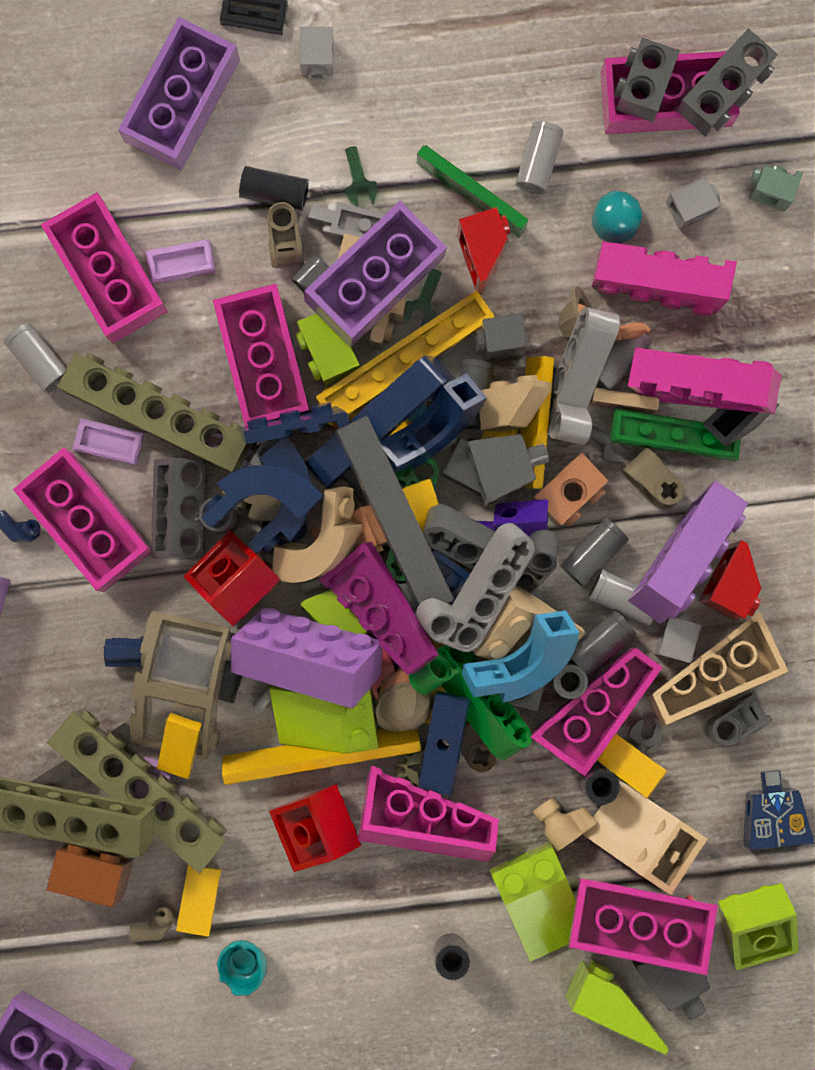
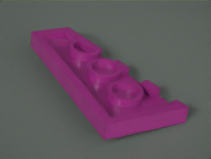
(375, 598)

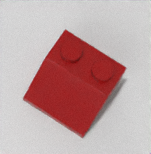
(483, 244)
(231, 578)
(734, 584)
(315, 828)

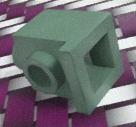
(774, 186)

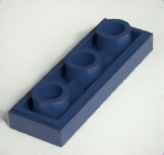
(441, 760)

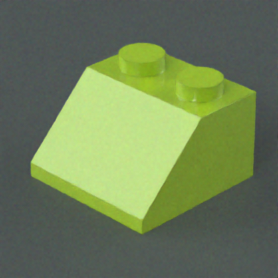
(759, 926)

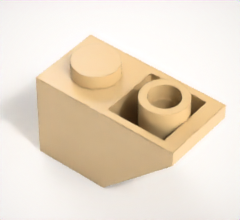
(513, 404)

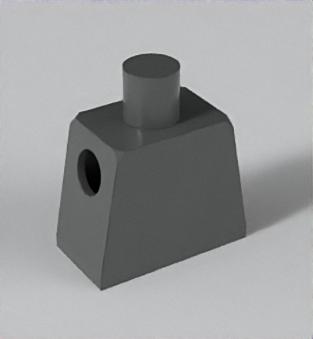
(504, 465)
(676, 987)

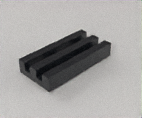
(252, 24)

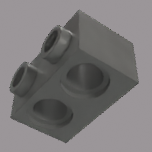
(650, 81)
(501, 338)

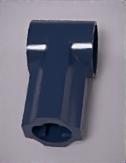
(122, 652)

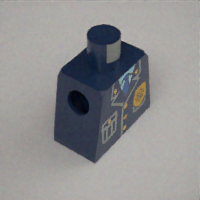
(775, 815)

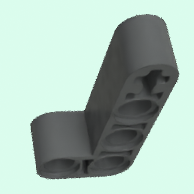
(467, 539)

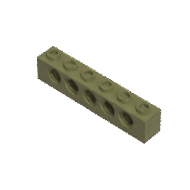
(79, 383)
(69, 744)
(30, 806)

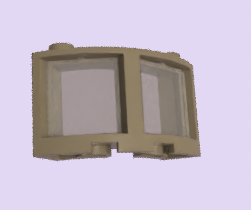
(179, 676)

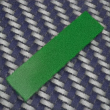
(469, 188)
(669, 435)

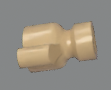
(563, 828)

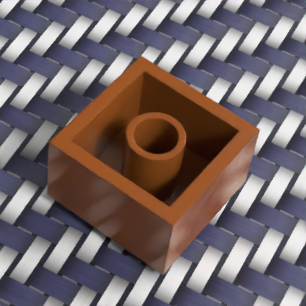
(90, 874)

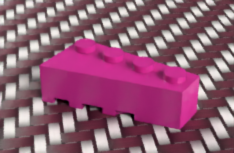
(663, 278)
(705, 381)
(588, 723)
(423, 821)

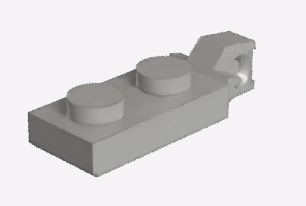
(344, 218)

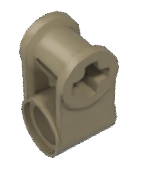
(285, 241)
(651, 477)

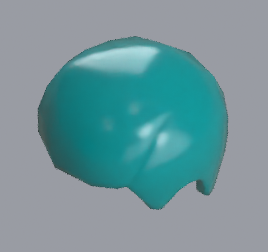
(617, 217)
(242, 967)

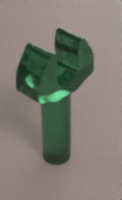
(358, 178)
(424, 299)

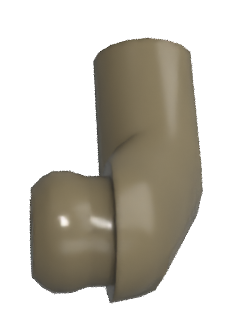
(155, 929)

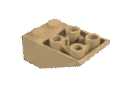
(513, 625)
(646, 838)

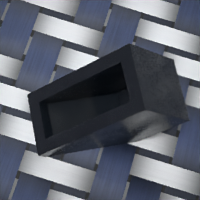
(732, 425)

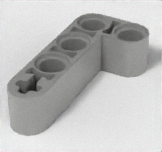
(579, 374)
(507, 553)

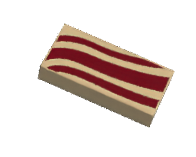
(624, 400)

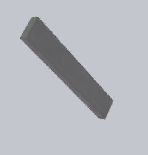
(393, 511)

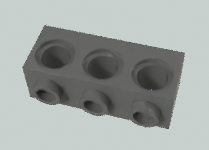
(732, 68)
(177, 509)

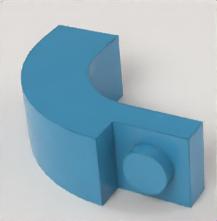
(532, 665)

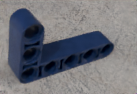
(386, 414)

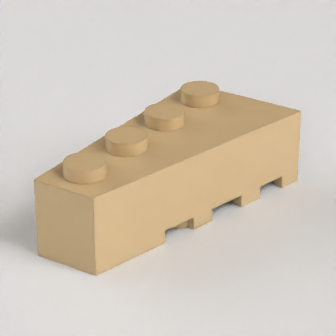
(726, 670)

